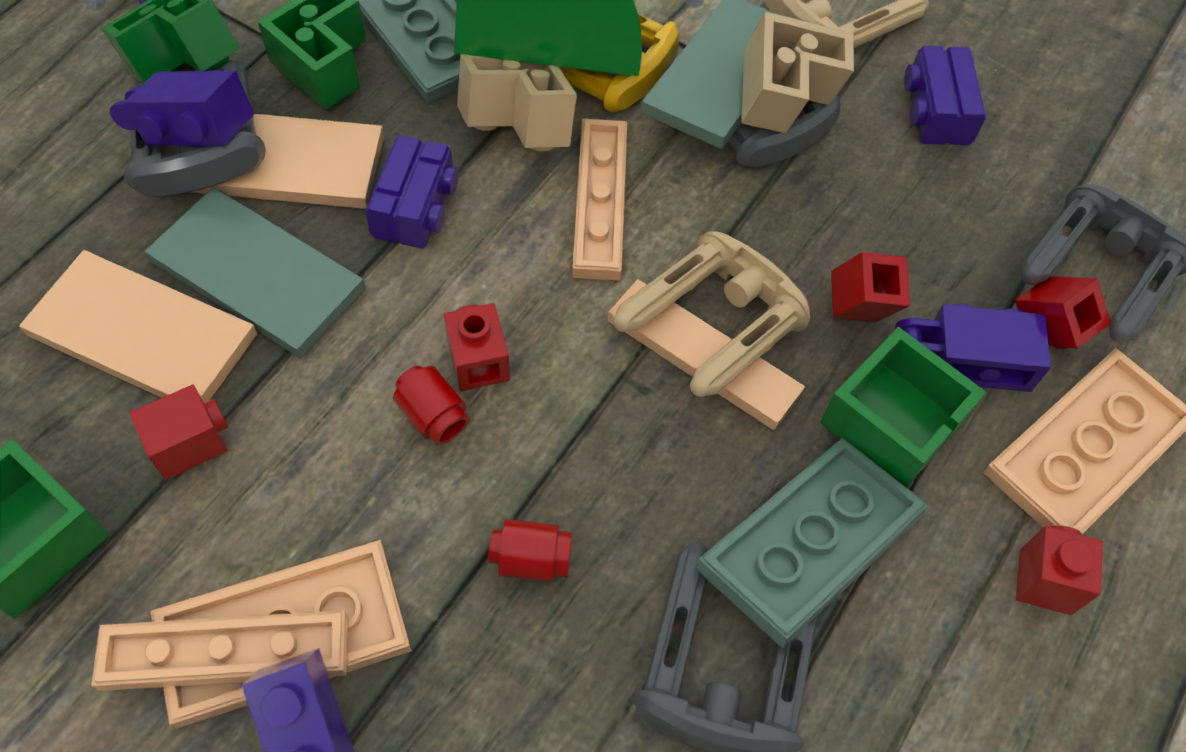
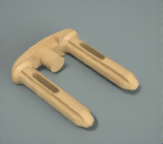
(864, 28)
(751, 278)

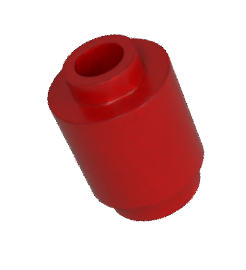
(431, 404)
(530, 550)

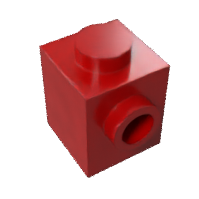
(870, 287)
(1071, 309)
(477, 346)
(180, 431)
(1060, 570)

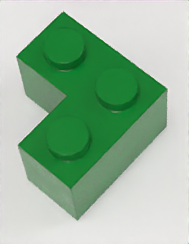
(170, 33)
(315, 46)

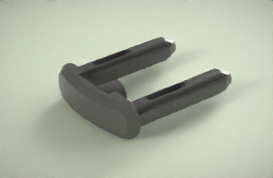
(770, 146)
(195, 165)
(1128, 229)
(715, 724)

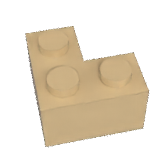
(790, 65)
(520, 95)

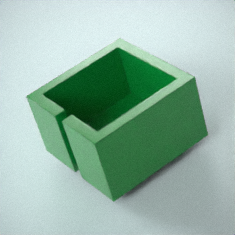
(901, 406)
(40, 530)

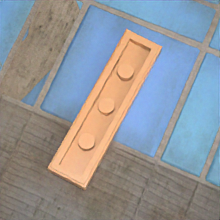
(600, 200)
(690, 342)
(214, 649)

